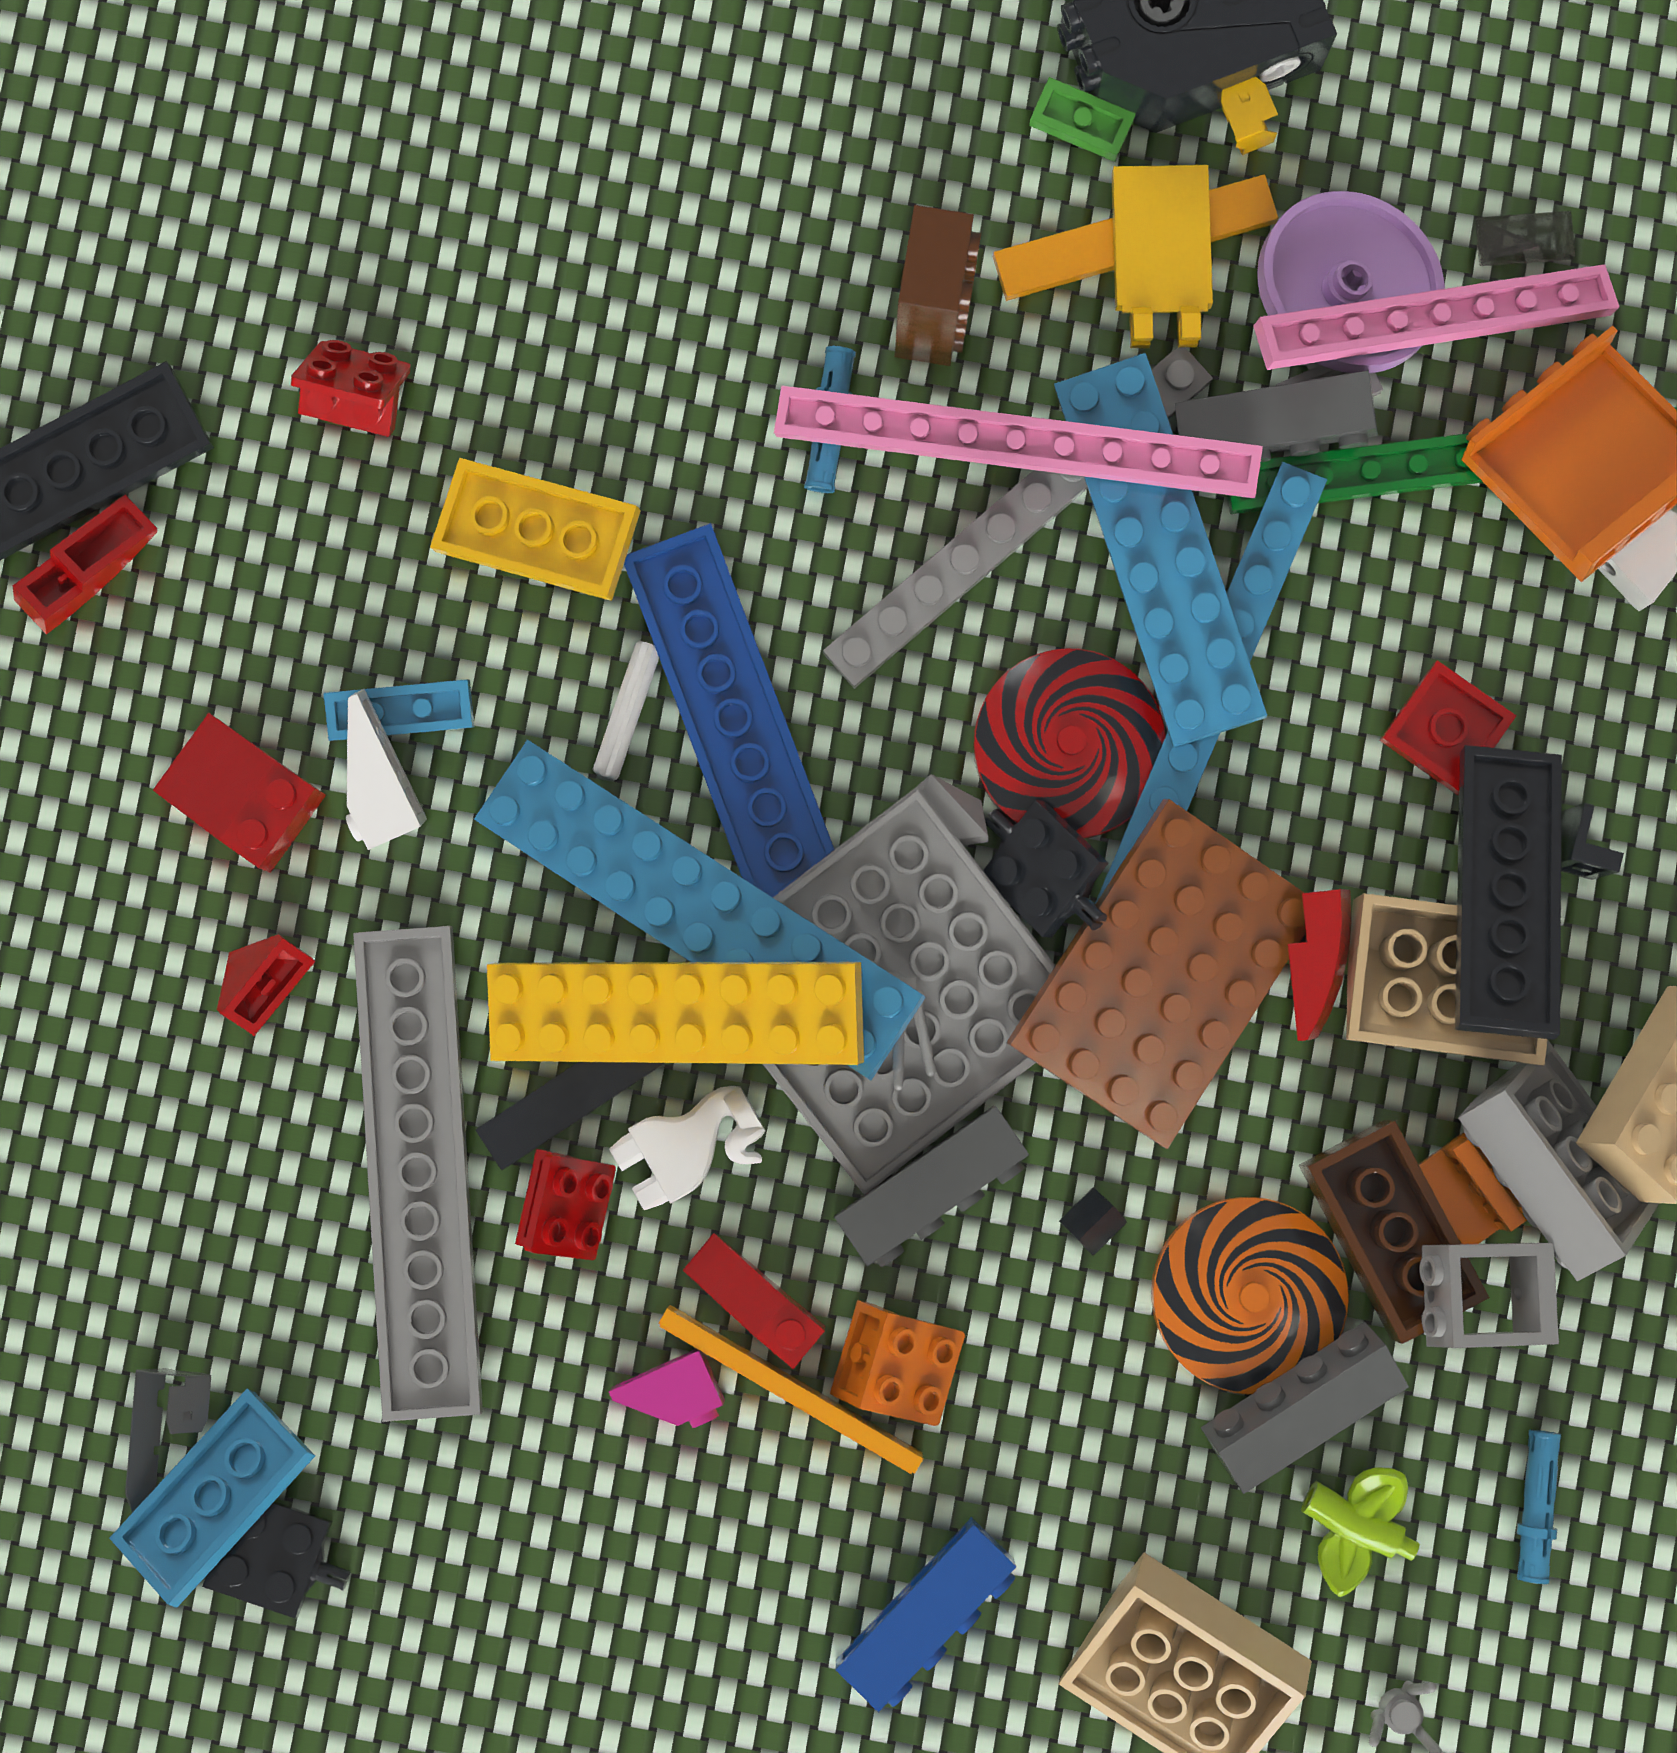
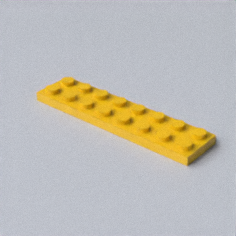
(677, 1012)

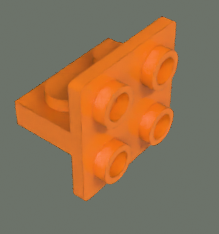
(1471, 1192)

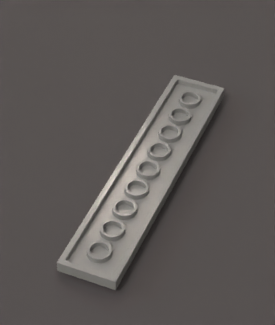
(417, 1174)

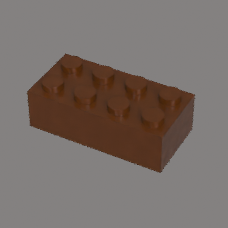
(936, 285)
(1382, 1219)

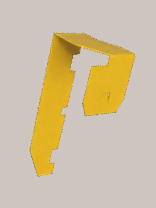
(1246, 110)

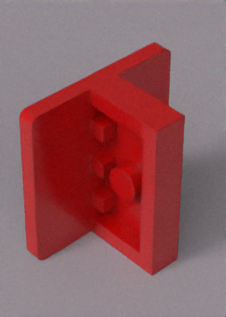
(350, 386)
(565, 1206)

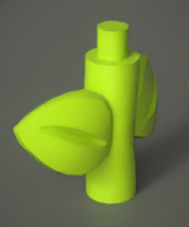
(1359, 1525)

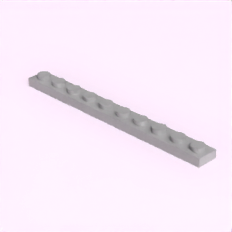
(983, 546)

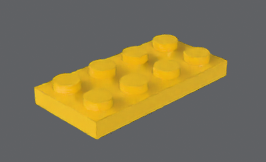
(535, 529)

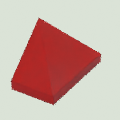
(260, 980)

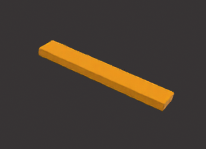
(1090, 248)
(791, 1389)

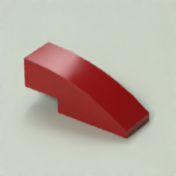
(83, 564)
(1320, 962)

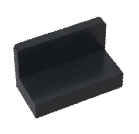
(1581, 857)

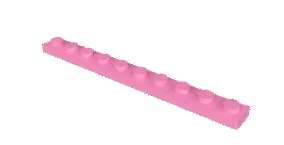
(1019, 441)

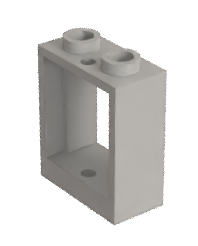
(1531, 1295)

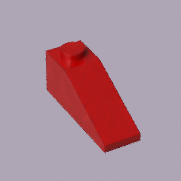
(754, 1300)

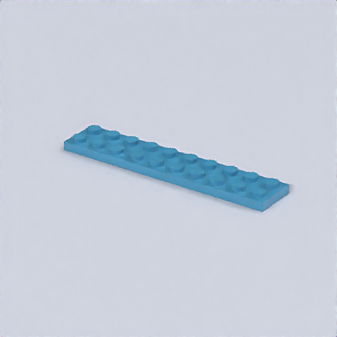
(674, 887)

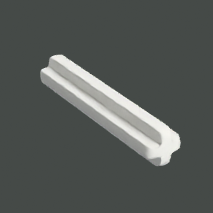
(626, 711)

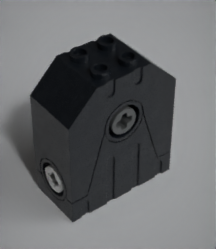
(1180, 54)

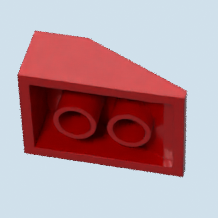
(239, 793)

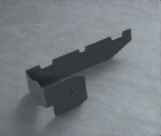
(185, 1414)

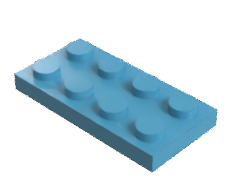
(211, 1498)

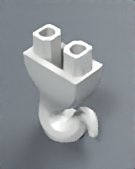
(684, 1146)

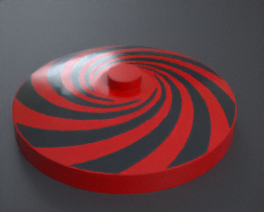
(1070, 735)

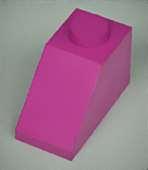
(674, 1391)

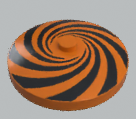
(1247, 1292)

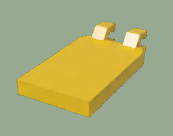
(1162, 248)

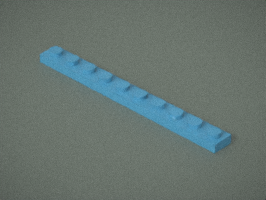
(1252, 601)

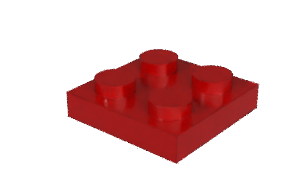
(1442, 719)

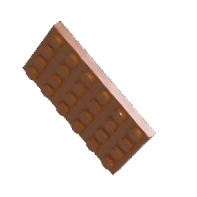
(1168, 979)

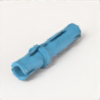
(825, 456)
(1538, 1510)

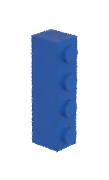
(926, 1615)

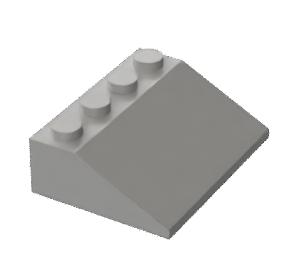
(1529, 1135)

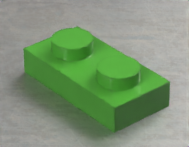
(1082, 119)

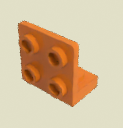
(897, 1364)

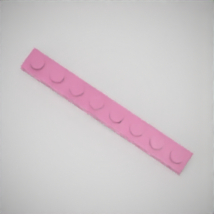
(1435, 316)

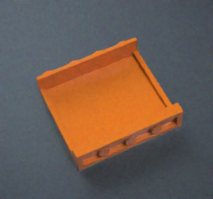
(1582, 455)

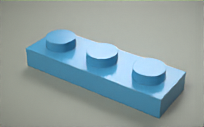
(407, 708)

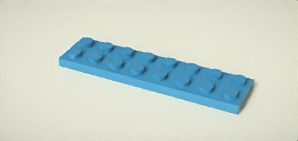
(1165, 568)

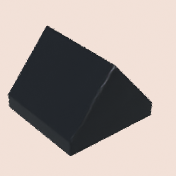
(1093, 1221)

